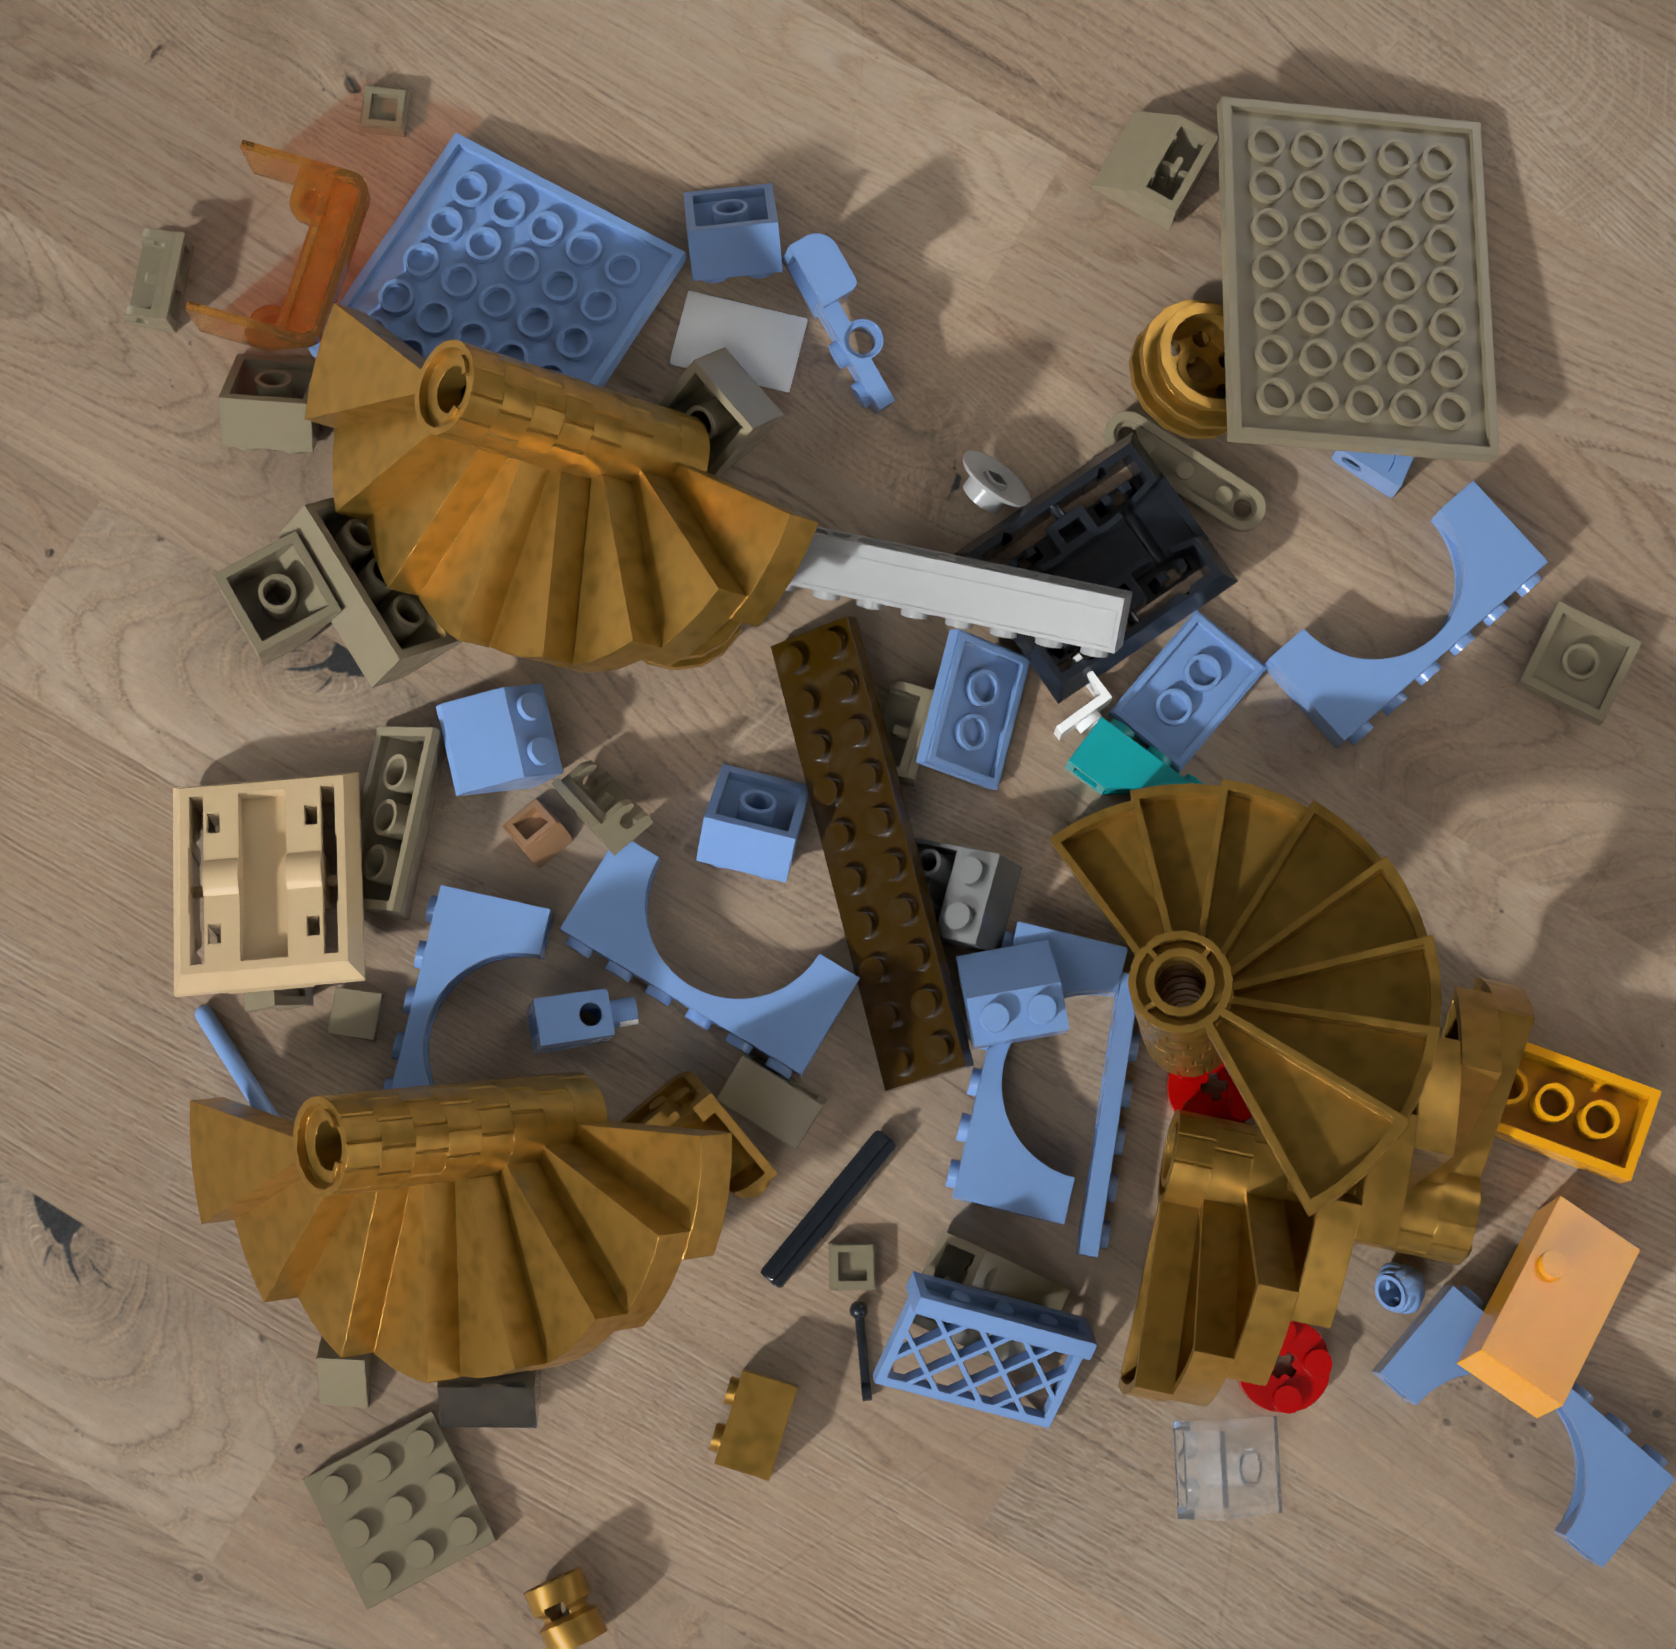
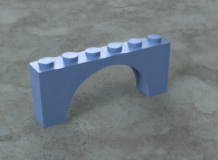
(1488, 566)
(463, 937)
(780, 1025)
(994, 1163)
(1613, 1475)

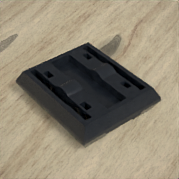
(1116, 549)

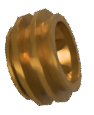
(1182, 387)

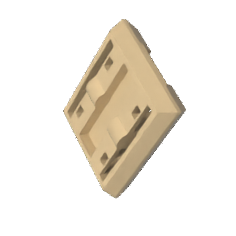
(264, 883)

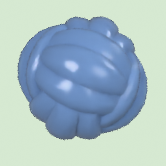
(1400, 1288)

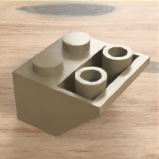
(1156, 165)

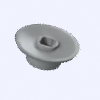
(992, 483)

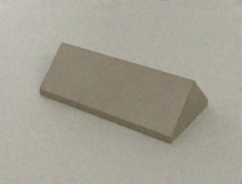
(398, 815)

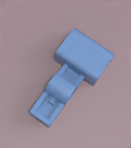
(825, 284)

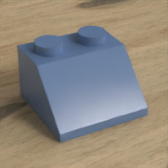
(733, 233)
(499, 740)
(753, 823)
(1012, 994)

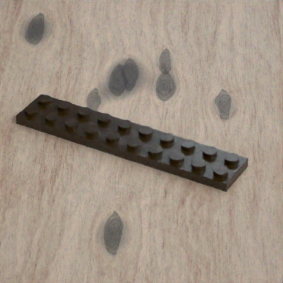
(871, 855)

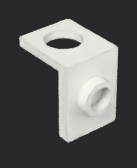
(1089, 714)

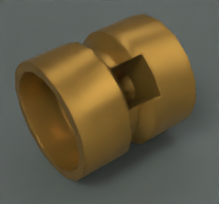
(574, 1627)

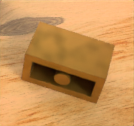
(754, 1423)

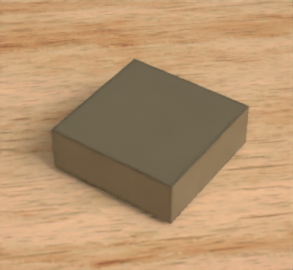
(384, 110)
(355, 1014)
(852, 1266)

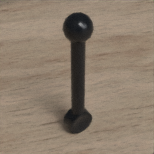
(858, 1311)

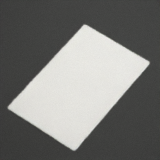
(758, 338)

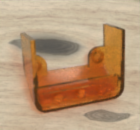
(334, 208)

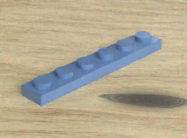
(1108, 1136)

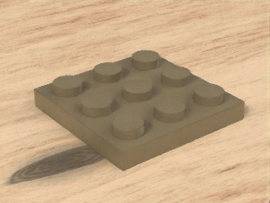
(400, 1509)

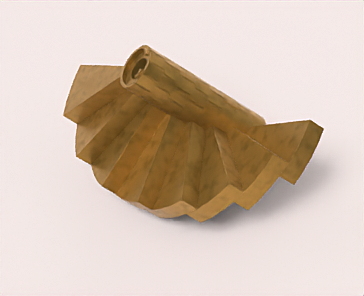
(542, 503)
(1273, 950)
(462, 1217)
(1244, 1259)

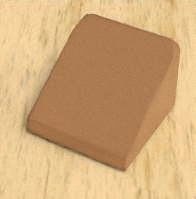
(538, 832)

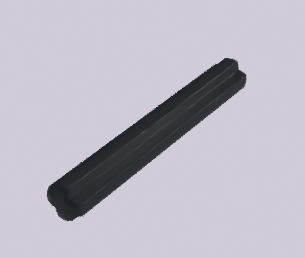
(828, 1209)

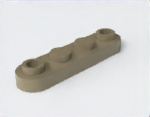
(1192, 473)

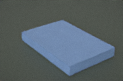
(1188, 690)
(973, 709)

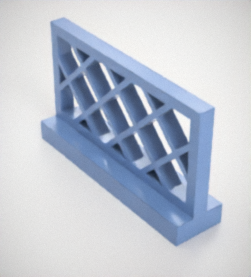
(1006, 1321)

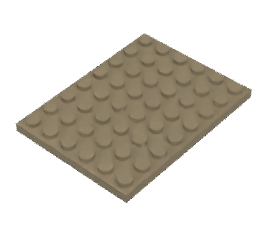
(1355, 281)

